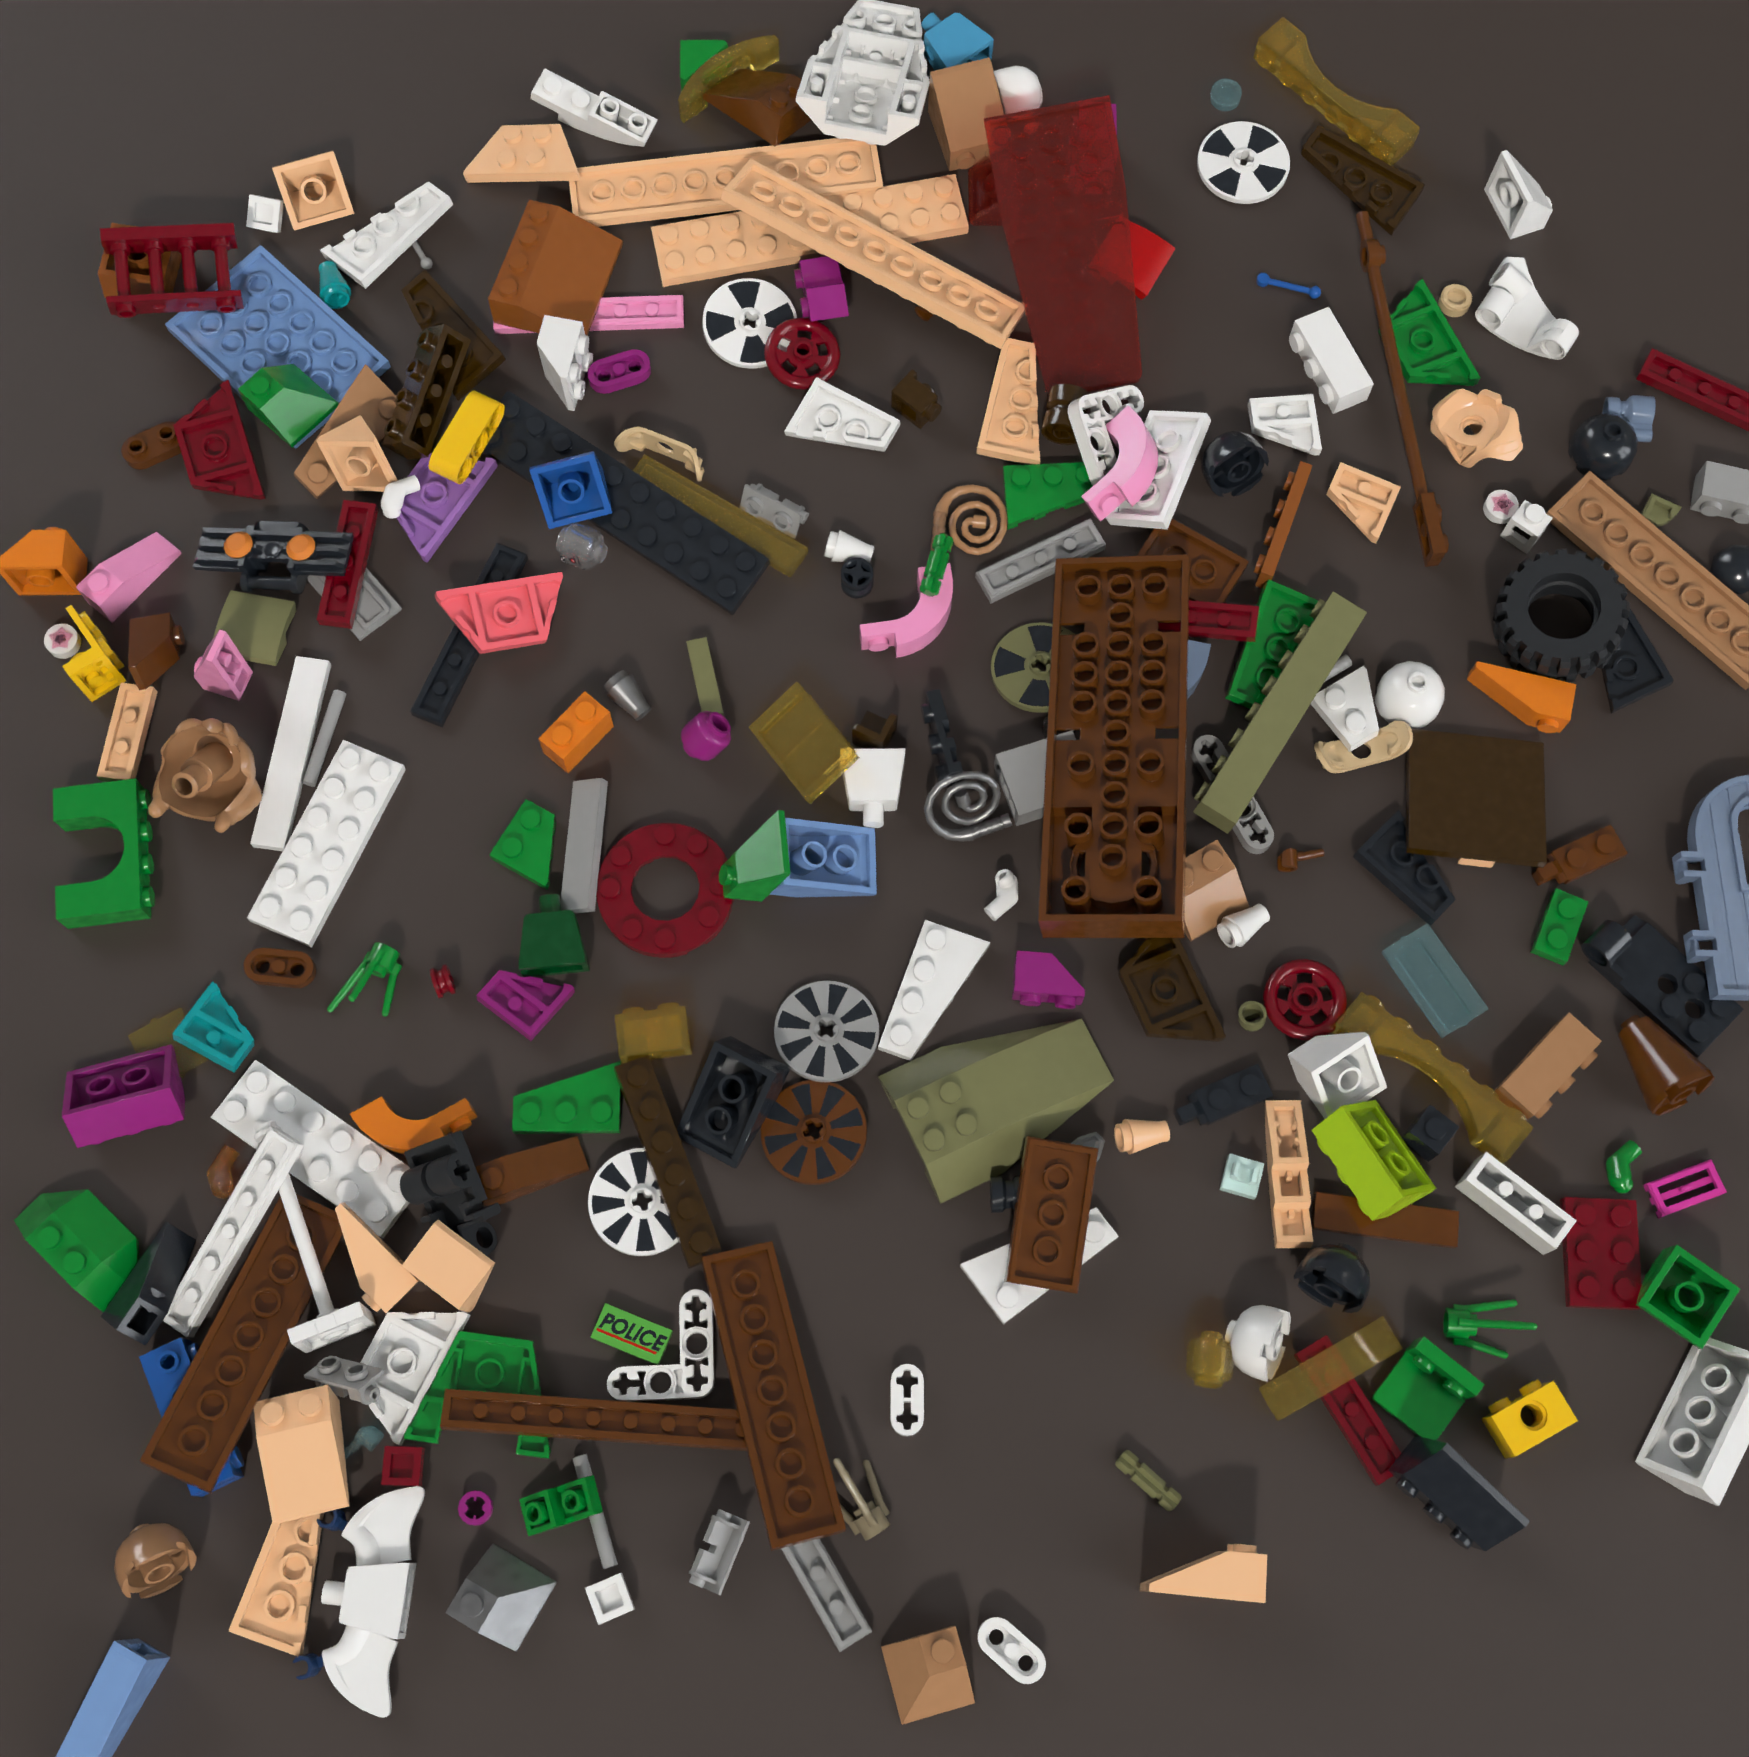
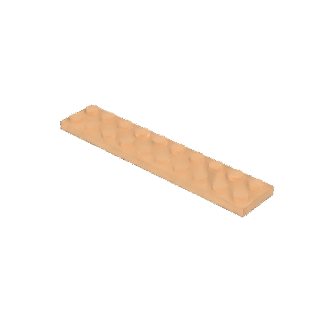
(696, 182)
(744, 244)
(873, 253)

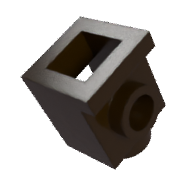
(915, 400)

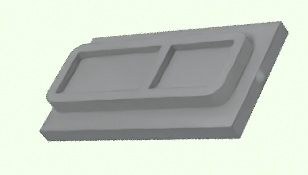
(373, 607)

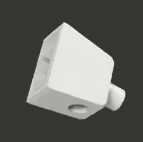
(875, 783)

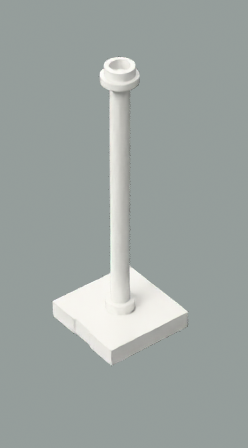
(330, 1323)

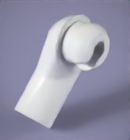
(1006, 894)

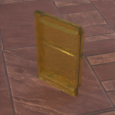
(804, 742)

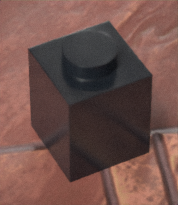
(1429, 1133)

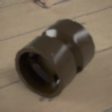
(1056, 422)

